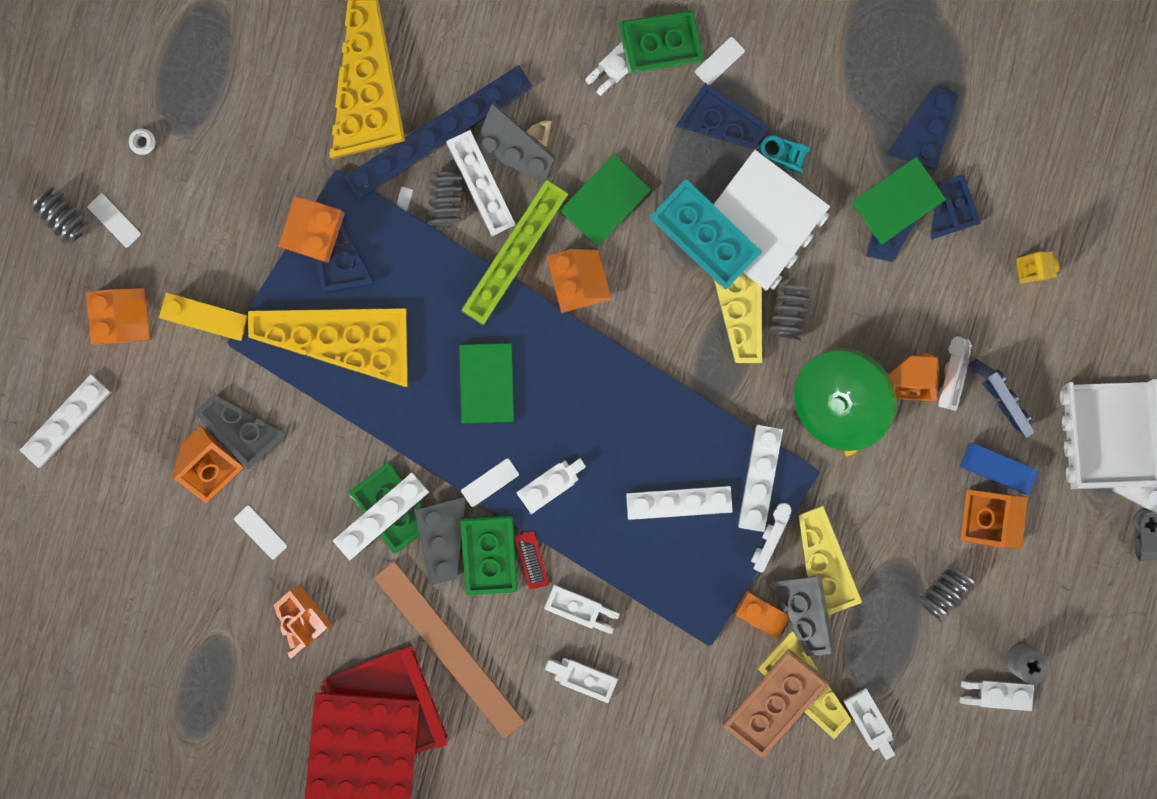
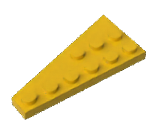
(366, 89)
(354, 339)

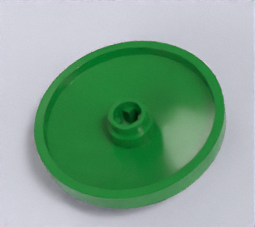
(845, 399)

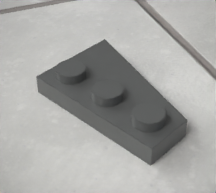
(511, 145)
(239, 431)
(441, 537)
(807, 609)

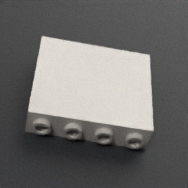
(773, 214)
(1110, 434)

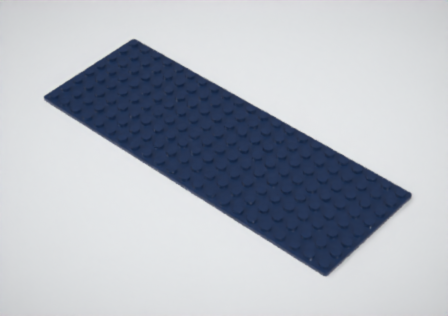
(571, 401)

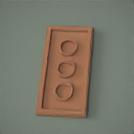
(775, 703)

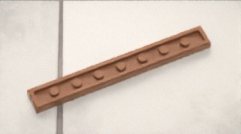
(449, 649)

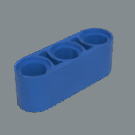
(999, 468)

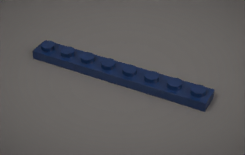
(437, 132)

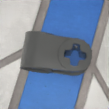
(1145, 537)

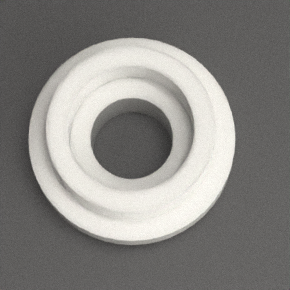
(134, 139)

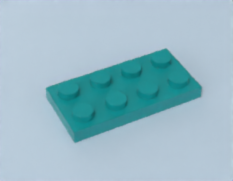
(705, 234)

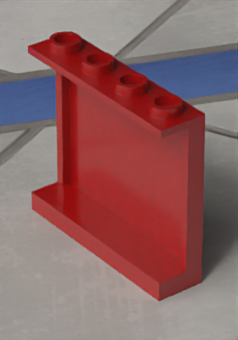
(399, 677)

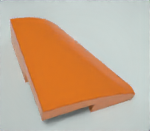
(300, 619)

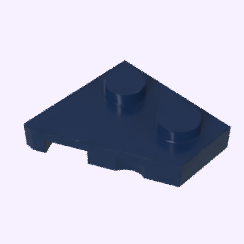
(956, 211)

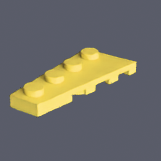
(743, 318)

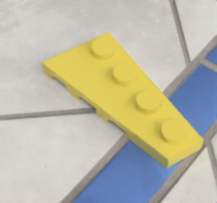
(826, 559)
(826, 708)

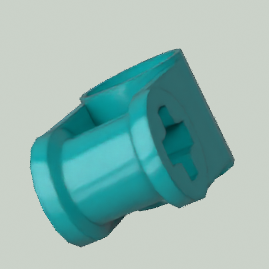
(785, 153)

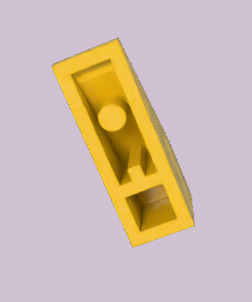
(1037, 267)
(203, 316)

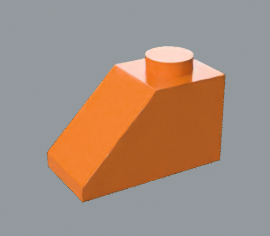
(761, 614)

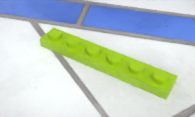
(514, 252)

